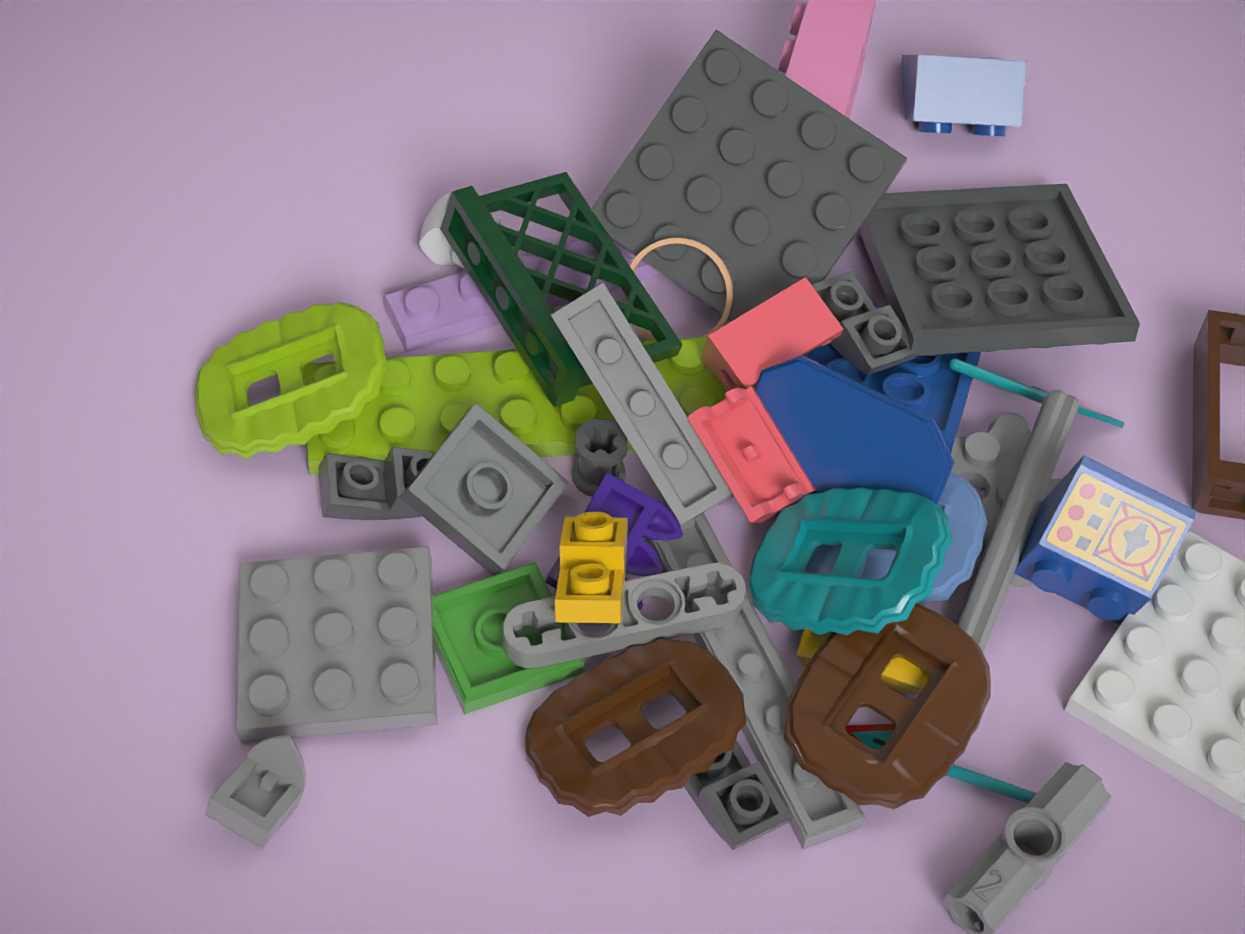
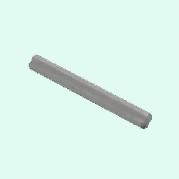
(1017, 516)

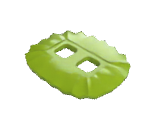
(282, 351)

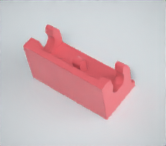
(770, 334)
(751, 454)

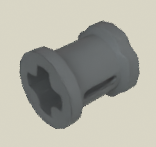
(600, 451)

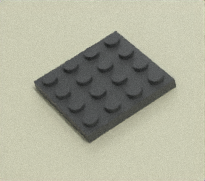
(752, 175)
(995, 270)

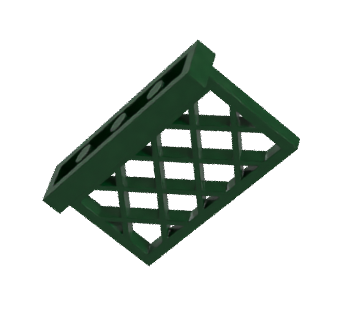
(515, 291)

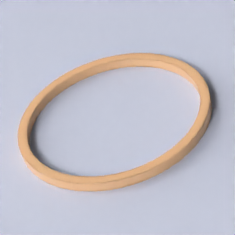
(728, 282)

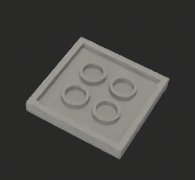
(336, 644)

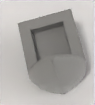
(261, 791)

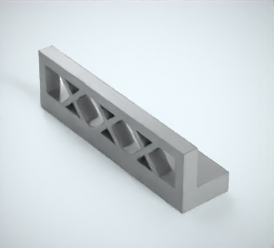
(642, 404)

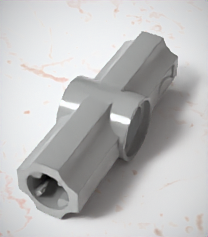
(1006, 874)

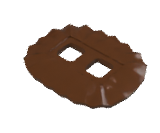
(613, 698)
(928, 729)

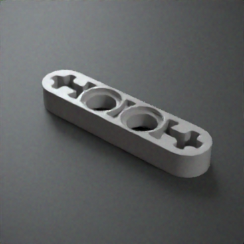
(634, 627)

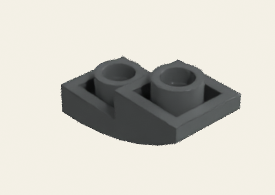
(870, 336)
(369, 487)
(738, 798)

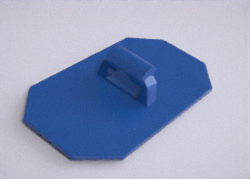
(853, 433)

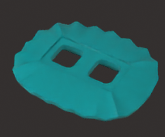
(859, 523)

